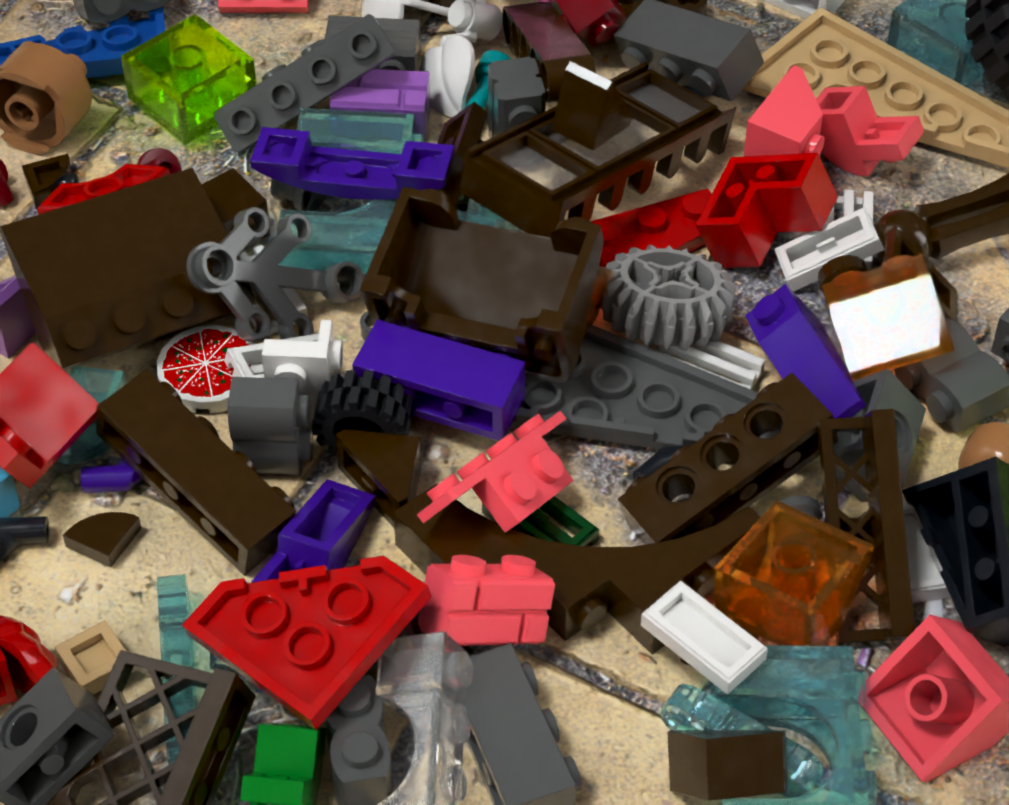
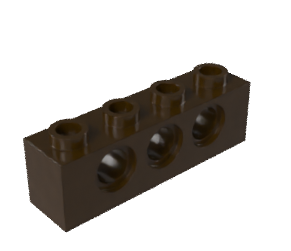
(736, 439)

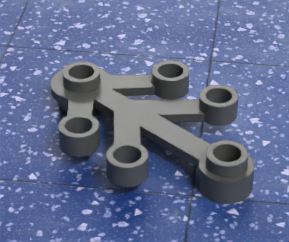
(267, 276)

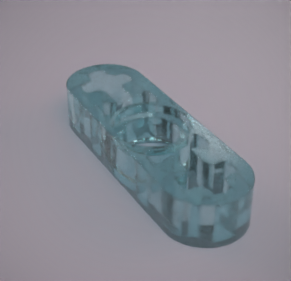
(696, 710)

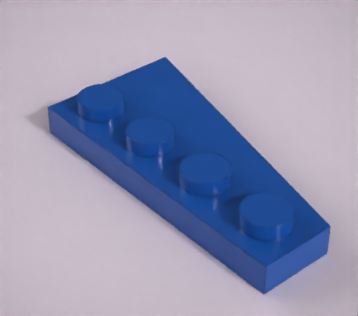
(102, 47)

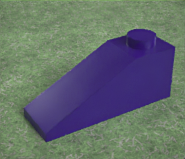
(800, 345)

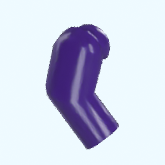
(109, 478)

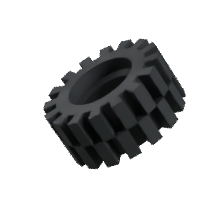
(360, 406)

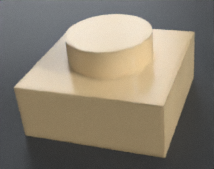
(90, 656)

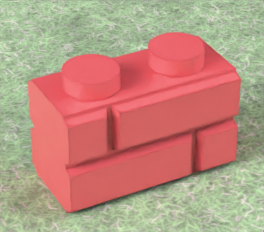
(488, 601)

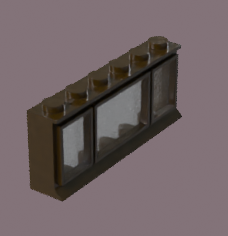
(539, 175)

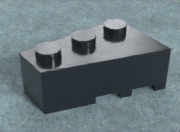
(969, 530)

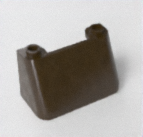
(486, 282)

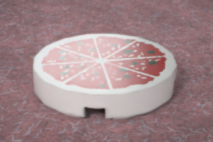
(197, 367)

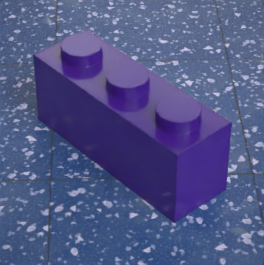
(446, 378)

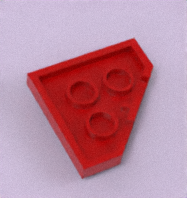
(309, 629)

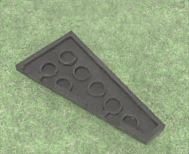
(633, 396)

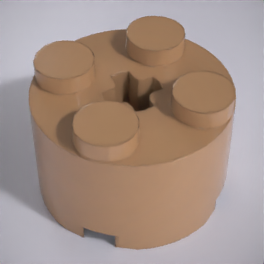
(41, 96)

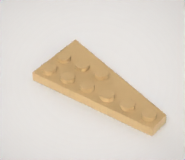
(898, 85)

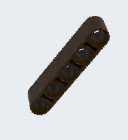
(542, 34)

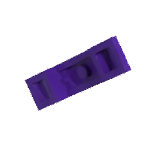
(347, 172)

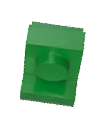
(285, 765)

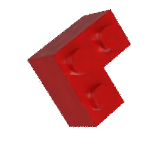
(759, 200)

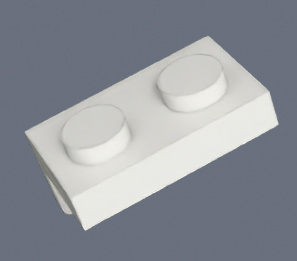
(305, 360)

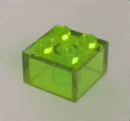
(187, 77)

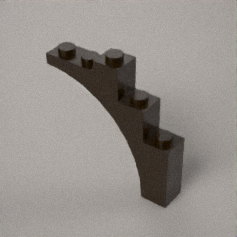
(585, 578)

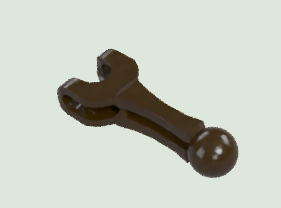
(952, 223)

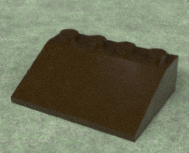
(116, 268)

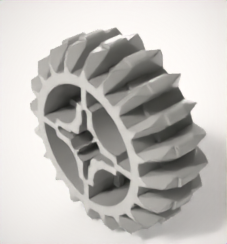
(668, 297)

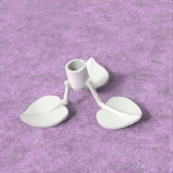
(454, 61)

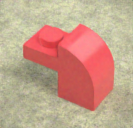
(858, 137)

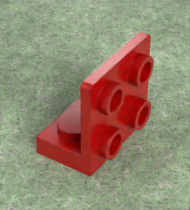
(39, 414)

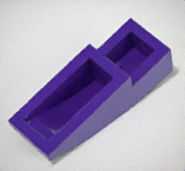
(321, 531)

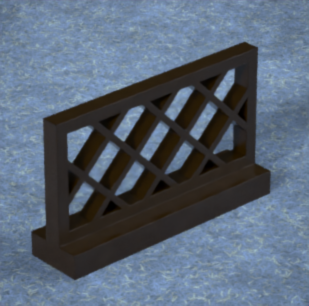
(203, 750)

